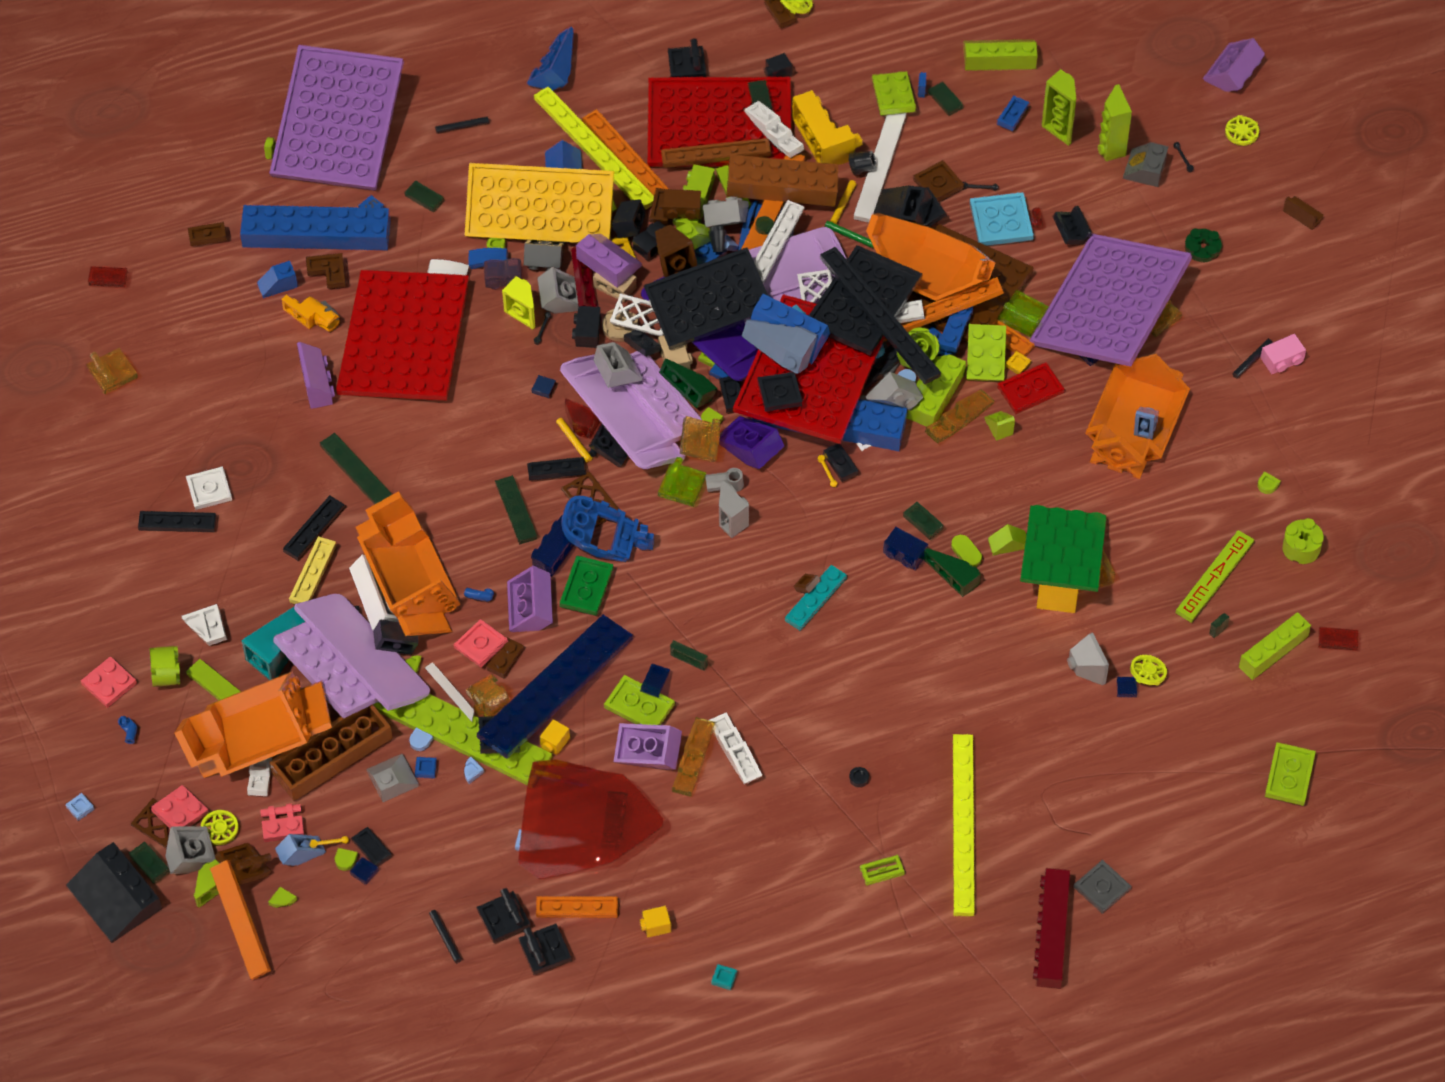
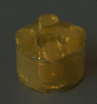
(488, 696)

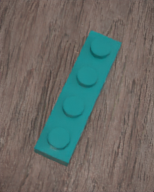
(813, 601)

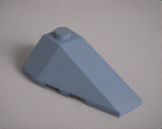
(784, 344)

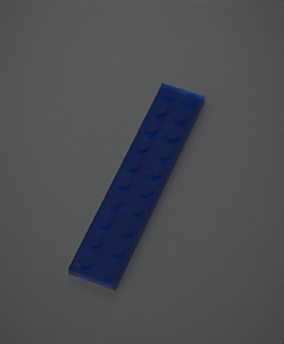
(554, 686)

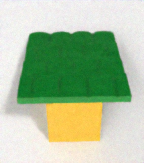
(1062, 555)

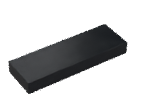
(556, 468)

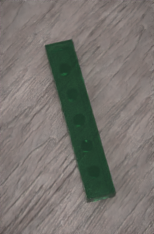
(355, 469)

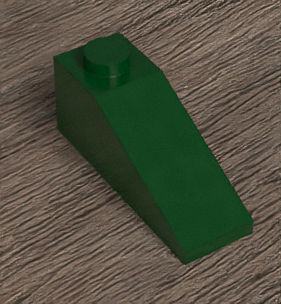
(690, 384)
(954, 571)

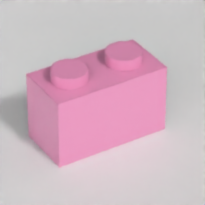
(1283, 354)

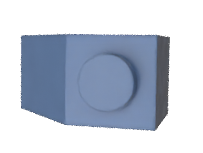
(1145, 422)
(296, 849)

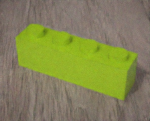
(699, 179)
(1274, 646)

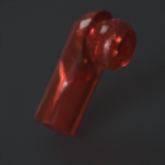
(1037, 219)

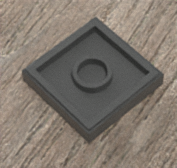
(1102, 886)

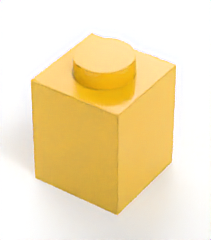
(554, 737)
(655, 921)

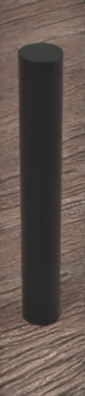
(462, 124)
(1251, 359)
(445, 936)

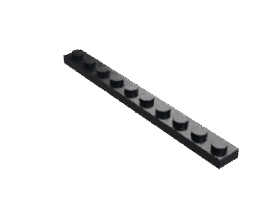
(880, 315)

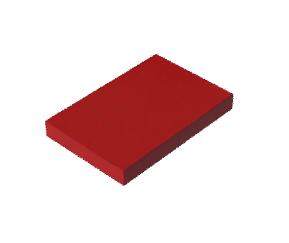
(1030, 388)

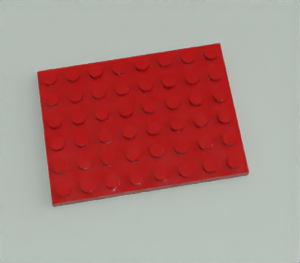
(708, 112)
(403, 335)
(827, 387)

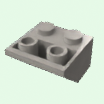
(726, 212)
(616, 365)
(732, 510)

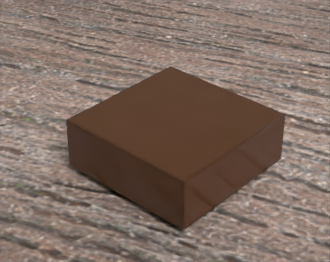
(807, 583)

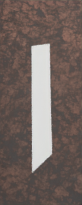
(450, 690)

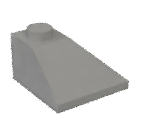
(1088, 660)
(392, 777)
(188, 849)

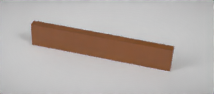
(714, 152)

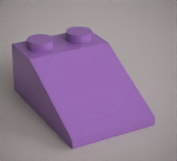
(648, 746)

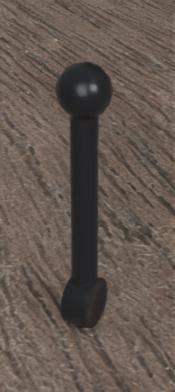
(1190, 168)
(994, 187)
(537, 340)

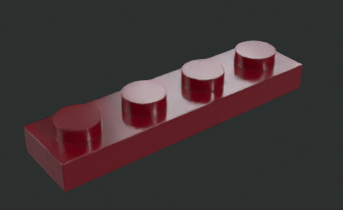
(583, 282)

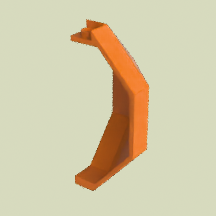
(945, 261)

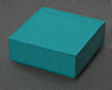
(724, 977)

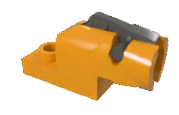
(311, 312)

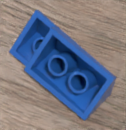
(563, 156)

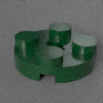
(1205, 236)

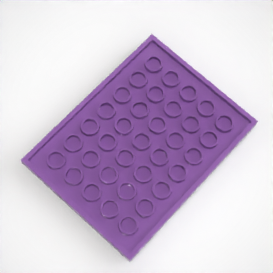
(337, 117)
(1111, 299)

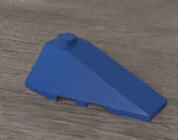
(555, 64)

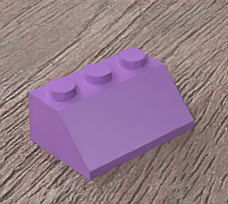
(1235, 65)
(606, 258)
(315, 375)
(529, 600)

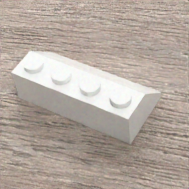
(370, 592)

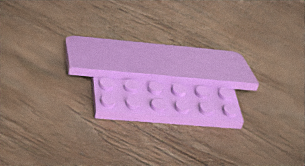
(799, 256)
(640, 414)
(340, 650)

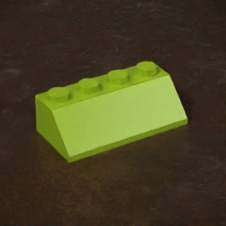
(1000, 54)
(1060, 106)
(1115, 126)
(939, 391)

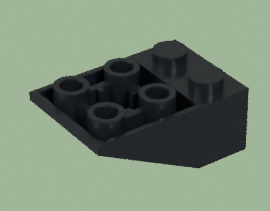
(905, 203)

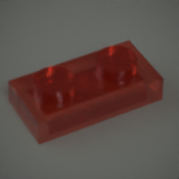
(107, 276)
(1338, 638)

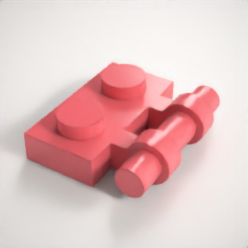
(278, 829)

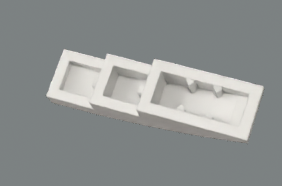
(773, 129)
(735, 749)

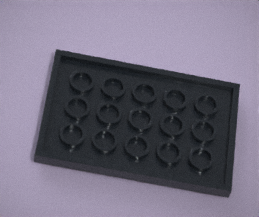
(706, 298)
(845, 318)

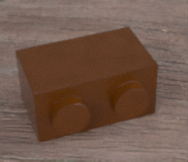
(682, 204)

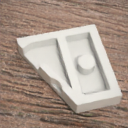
(207, 624)

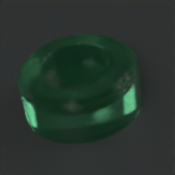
(764, 225)

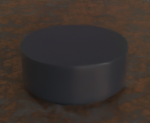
(859, 777)

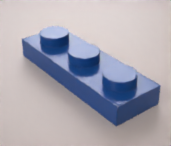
(955, 329)

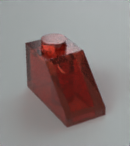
(581, 418)

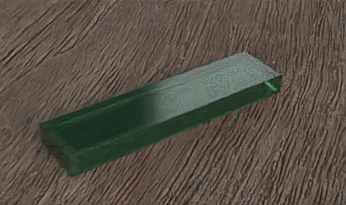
(516, 509)

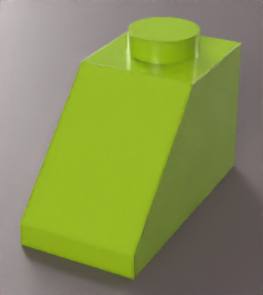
(696, 232)
(205, 886)

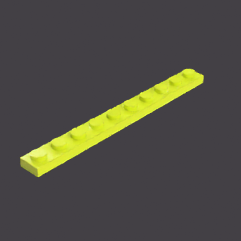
(593, 146)
(963, 825)

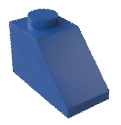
(278, 280)

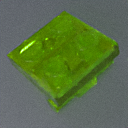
(1023, 313)
(681, 483)

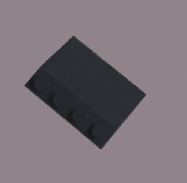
(114, 893)

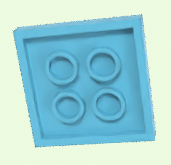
(1001, 219)

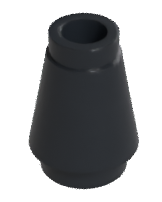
(717, 238)

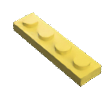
(313, 570)

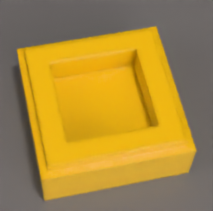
(1018, 363)

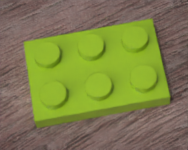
(893, 93)
(986, 352)
(638, 706)
(1290, 774)

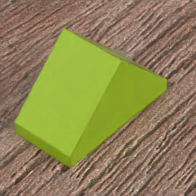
(1000, 424)
(1007, 540)

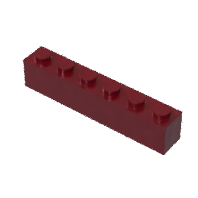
(1053, 928)

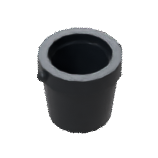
(862, 162)

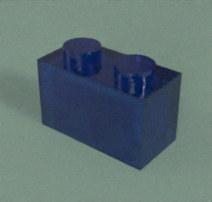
(904, 548)

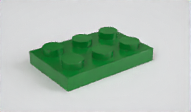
(586, 585)

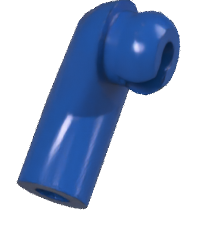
(486, 595)
(129, 727)

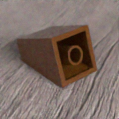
(674, 250)

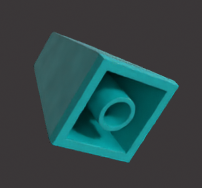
(263, 652)

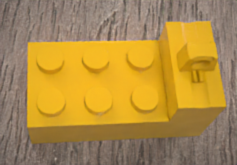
(821, 136)

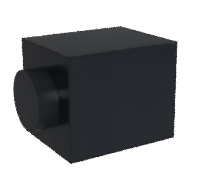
(778, 66)

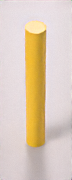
(843, 202)
(573, 439)

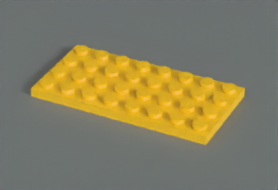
(538, 202)

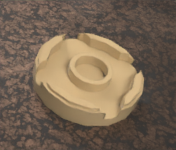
(614, 331)

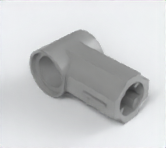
(714, 480)

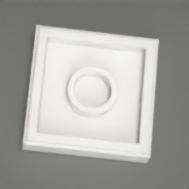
(209, 488)

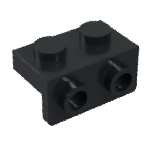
(1072, 226)

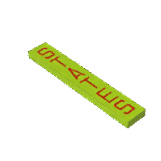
(1214, 576)

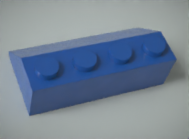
(778, 313)

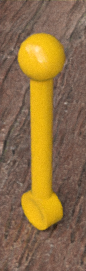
(821, 459)
(313, 843)

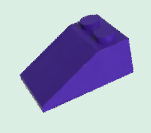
(751, 441)

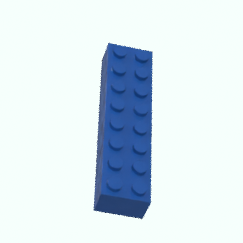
(315, 227)
(872, 425)

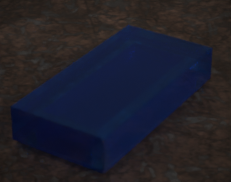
(655, 680)

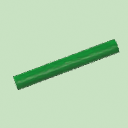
(848, 233)

